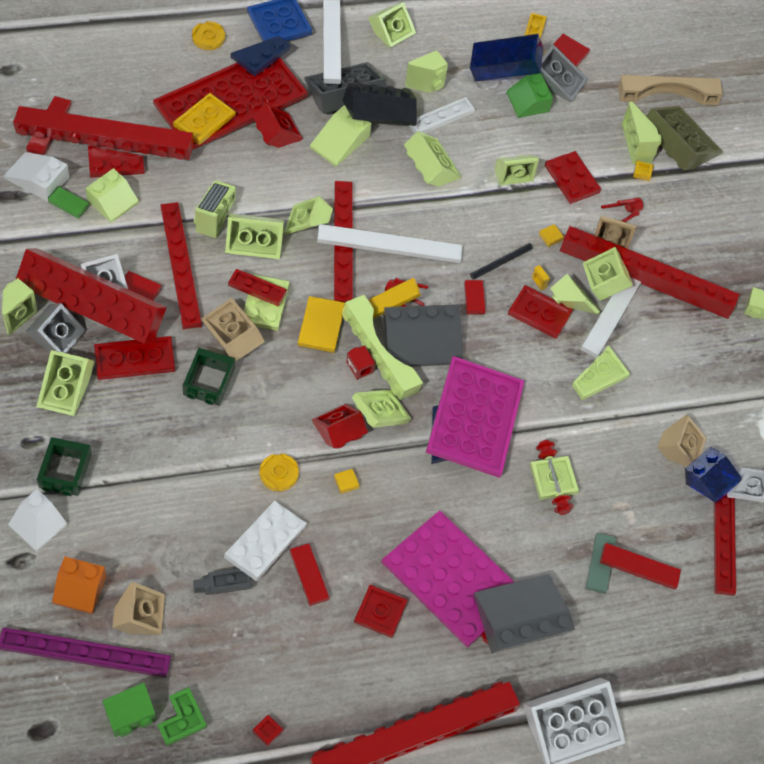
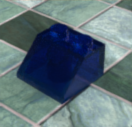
(712, 474)

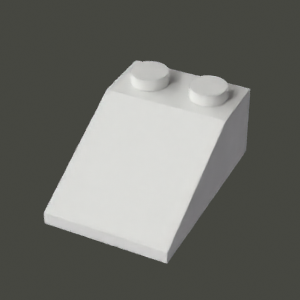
(38, 174)

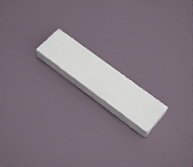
(443, 116)

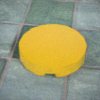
(208, 35)
(279, 472)

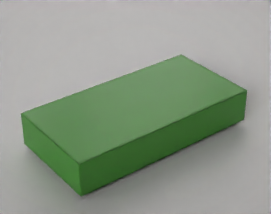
(68, 202)

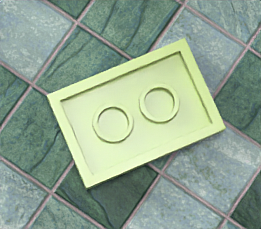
(263, 313)
(381, 408)

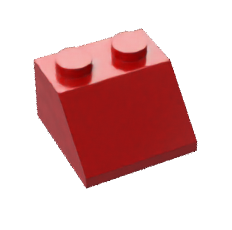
(277, 127)
(340, 426)

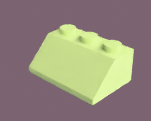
(431, 159)
(254, 236)

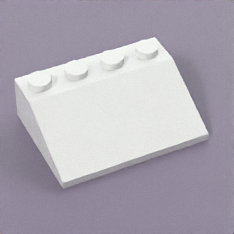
(575, 722)

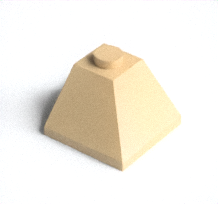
(682, 442)
(139, 611)

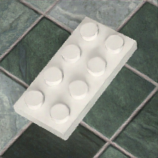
(265, 540)

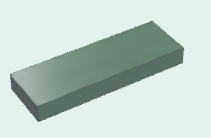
(599, 573)

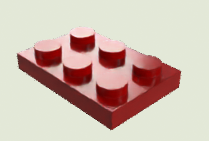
(572, 177)

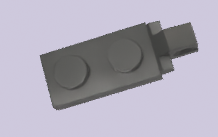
(223, 582)

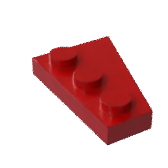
(103, 160)

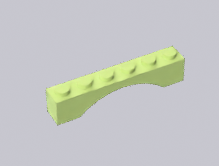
(400, 377)

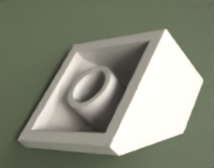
(107, 268)
(750, 487)
(37, 520)

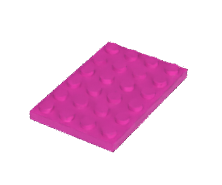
(475, 417)
(444, 572)

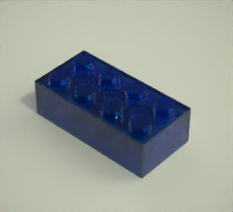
(506, 57)

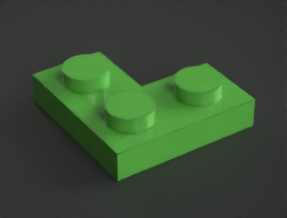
(188, 718)

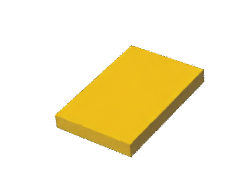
(204, 118)
(321, 324)

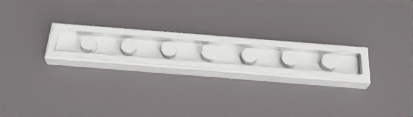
(331, 42)
(389, 243)

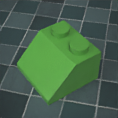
(530, 96)
(129, 710)

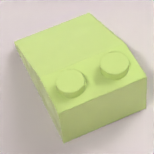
(640, 135)
(340, 136)
(64, 382)

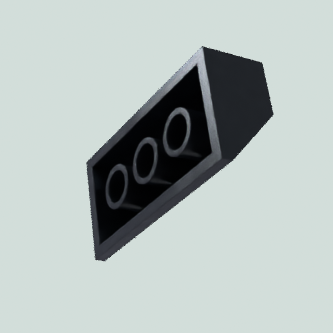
(381, 104)

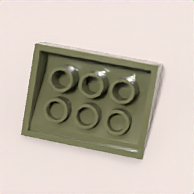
(683, 137)

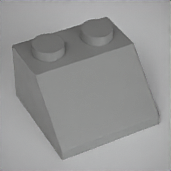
(56, 329)

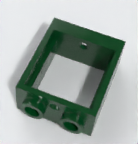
(212, 360)
(70, 449)

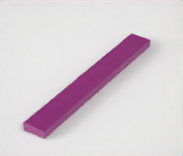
(84, 652)

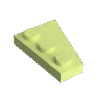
(600, 375)

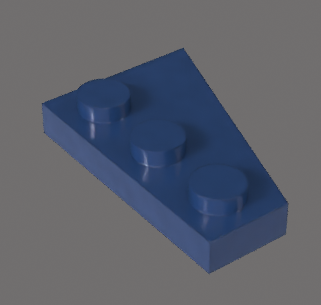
(260, 55)

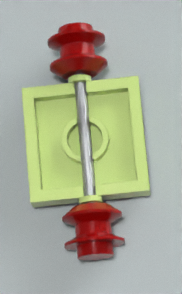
(554, 477)

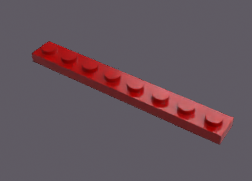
(343, 255)
(180, 266)

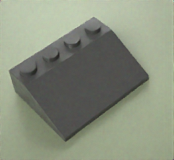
(330, 96)
(423, 334)
(523, 613)

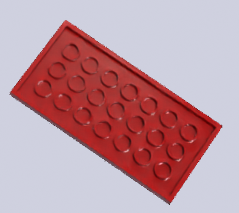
(239, 91)

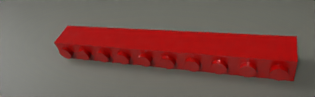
(104, 133)
(655, 273)
(424, 728)

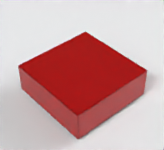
(267, 730)

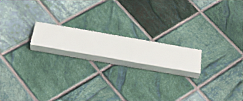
(608, 320)

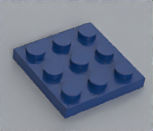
(280, 19)

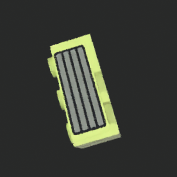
(214, 208)

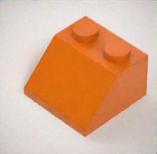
(78, 585)

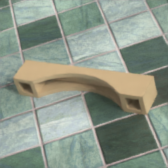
(703, 90)

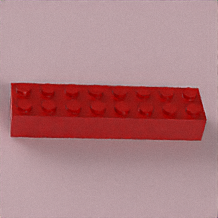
(91, 295)

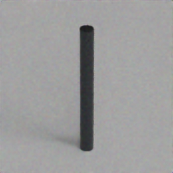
(491, 266)

